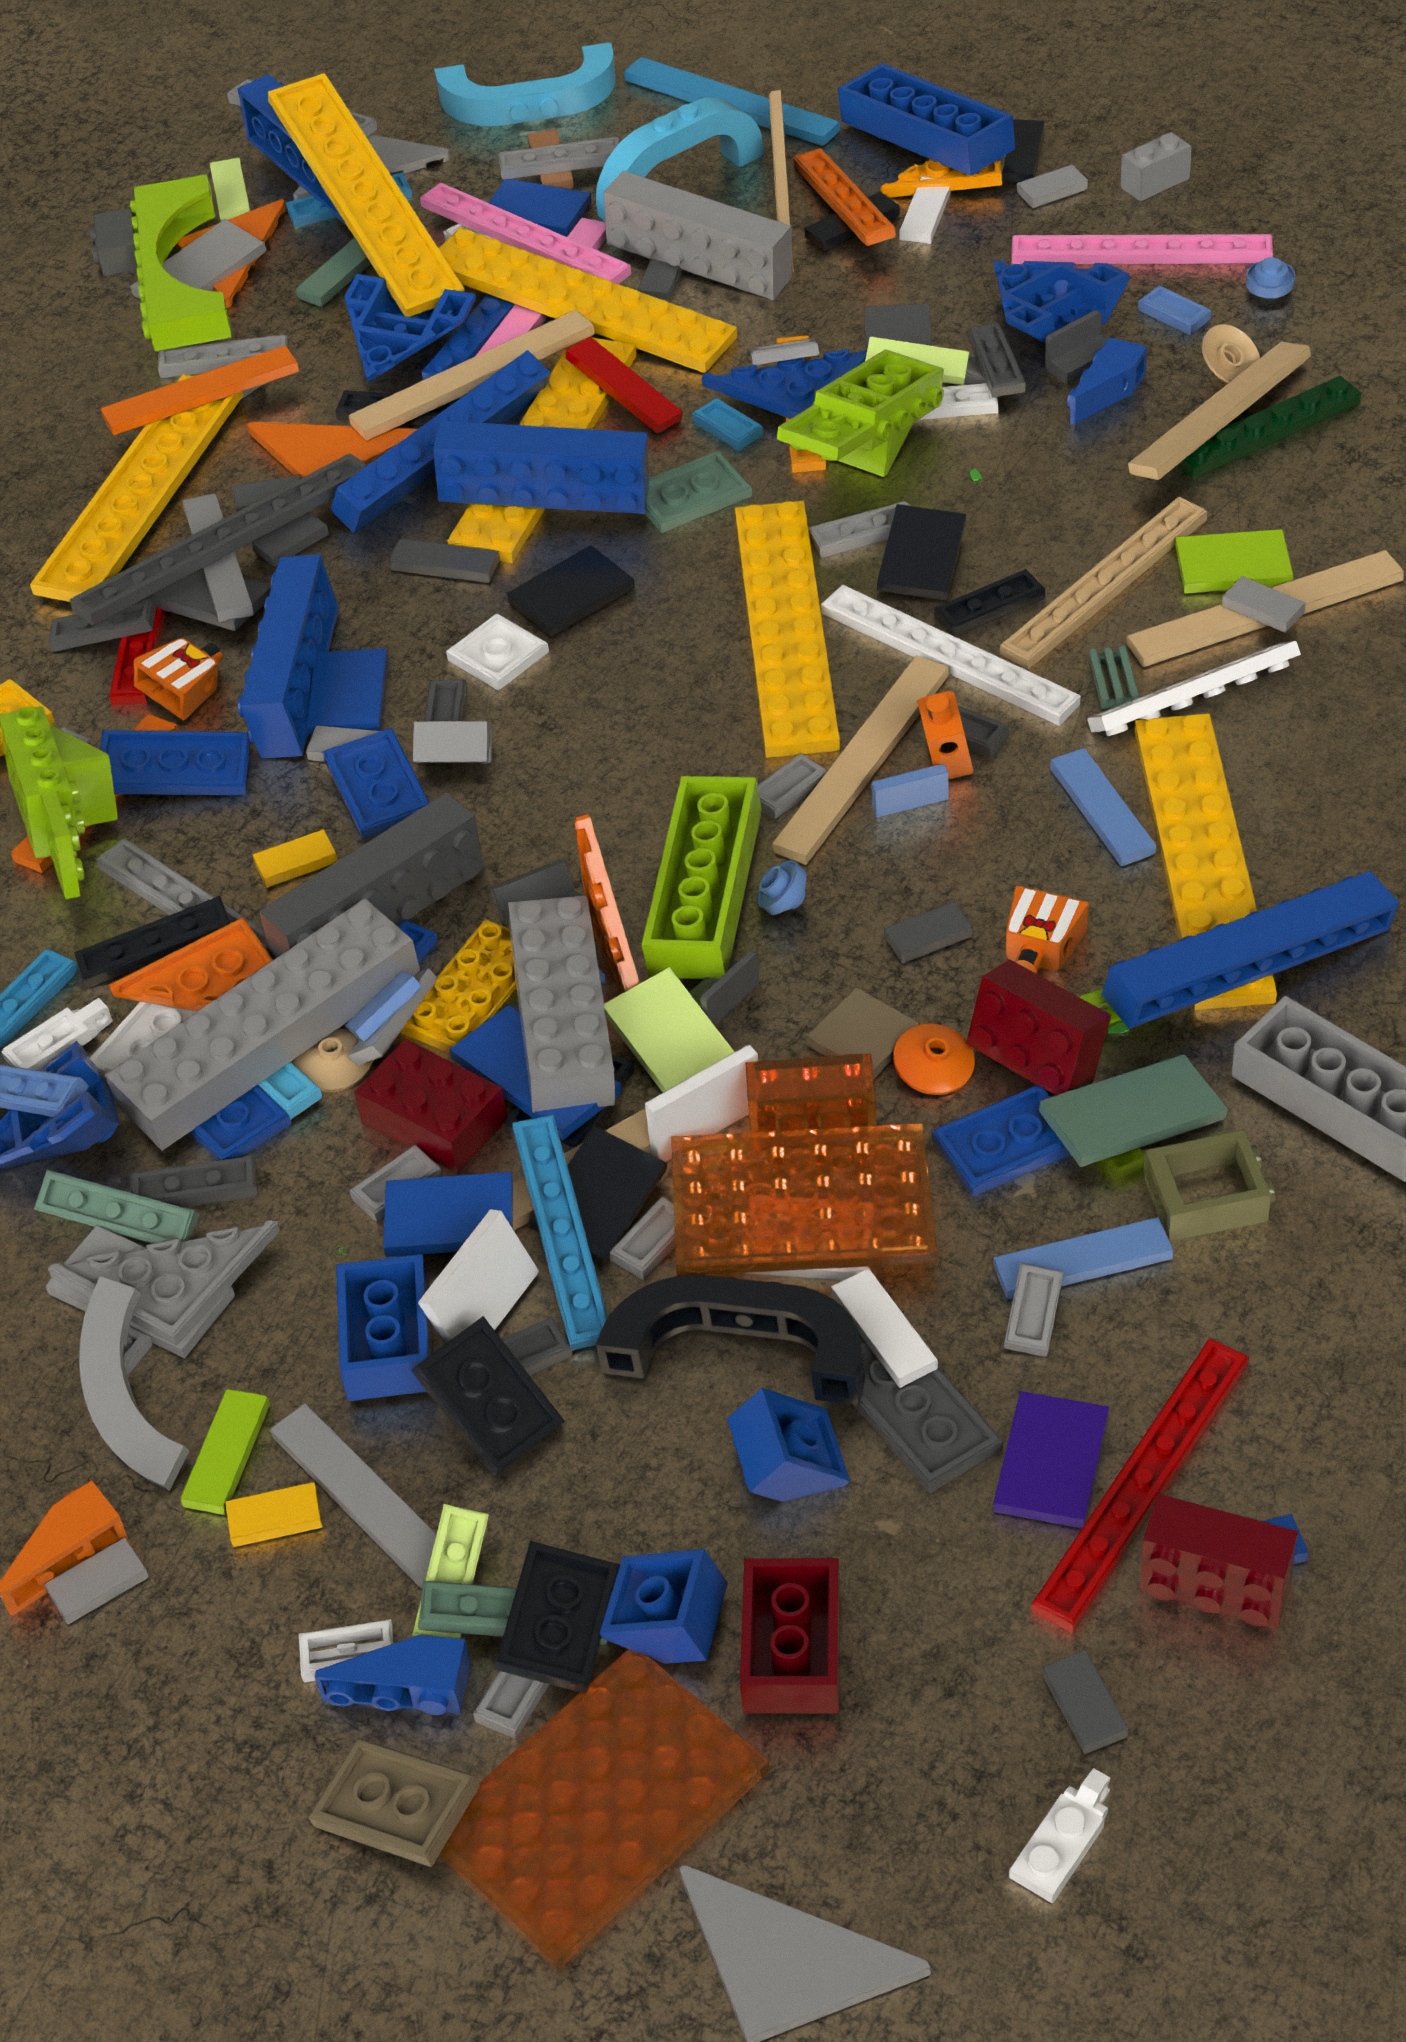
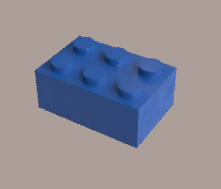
(382, 1326)

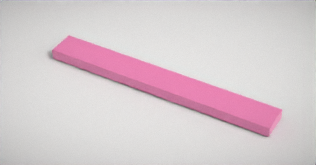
(521, 233)
(1143, 248)
(521, 319)

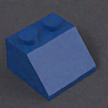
(786, 1447)
(666, 1605)

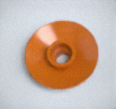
(930, 1071)

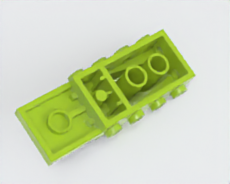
(867, 412)
(57, 788)

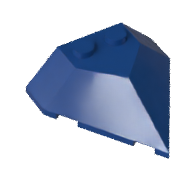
(1053, 294)
(390, 337)
(76, 1128)

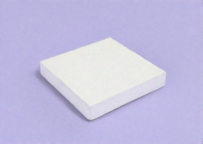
(497, 651)

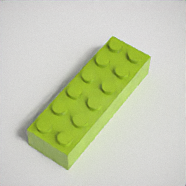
(702, 877)

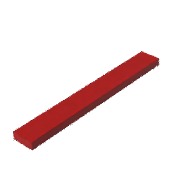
(1134, 1490)

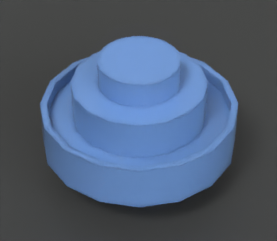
(1270, 278)
(782, 888)

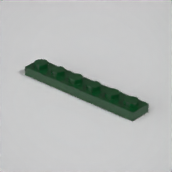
(1272, 425)

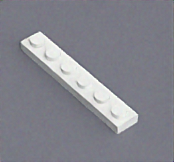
(1180, 694)

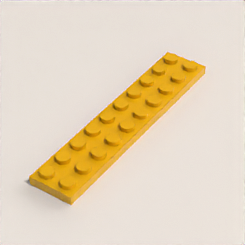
(364, 193)
(611, 308)
(565, 402)
(130, 500)
(786, 630)
(1198, 836)

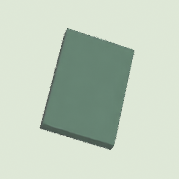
(694, 491)

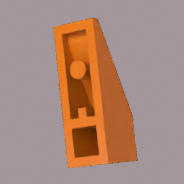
(67, 1535)

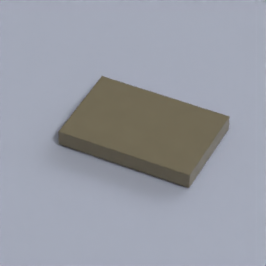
(394, 1802)

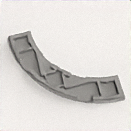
(109, 1391)

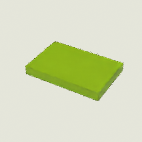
(1220, 560)

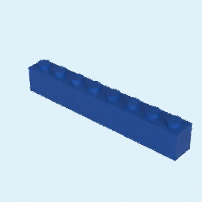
(412, 459)
(1248, 949)

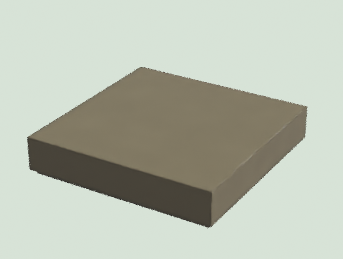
(860, 1027)

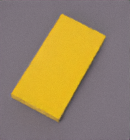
(467, 990)

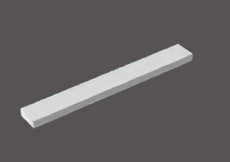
(964, 660)

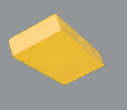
(295, 858)
(273, 1514)

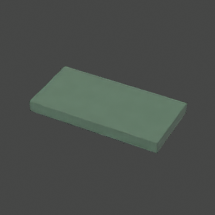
(1132, 1110)

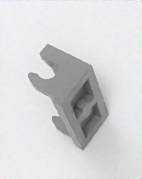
(452, 742)

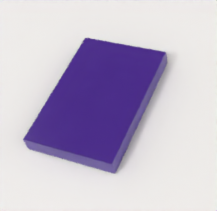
(1051, 1459)

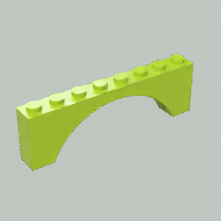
(172, 310)

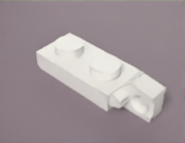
(57, 1034)
(1063, 1838)

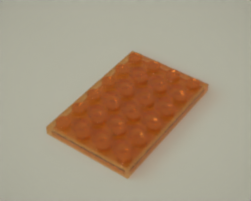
(802, 1200)
(599, 1805)

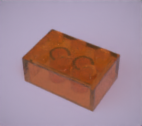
(811, 1093)

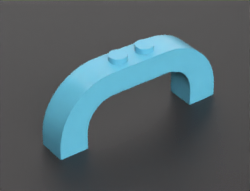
(529, 99)
(678, 131)

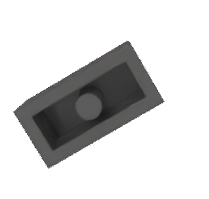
(113, 242)

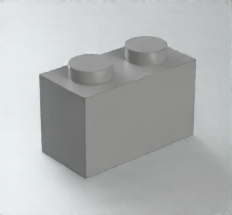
(1155, 166)

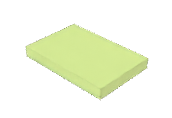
(666, 1029)

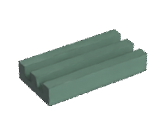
(1109, 658)

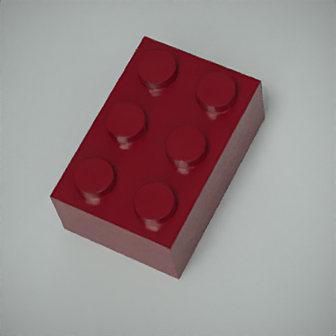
(1037, 1028)
(431, 1105)
(1217, 1561)
(790, 1636)

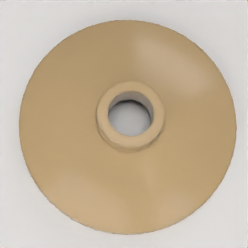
(1228, 351)
(329, 1063)

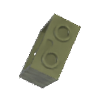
(1212, 1214)

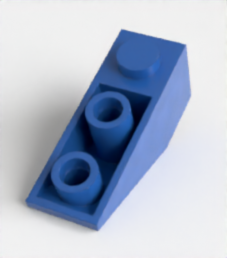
(1111, 377)
(409, 1674)

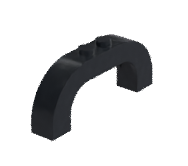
(740, 1308)

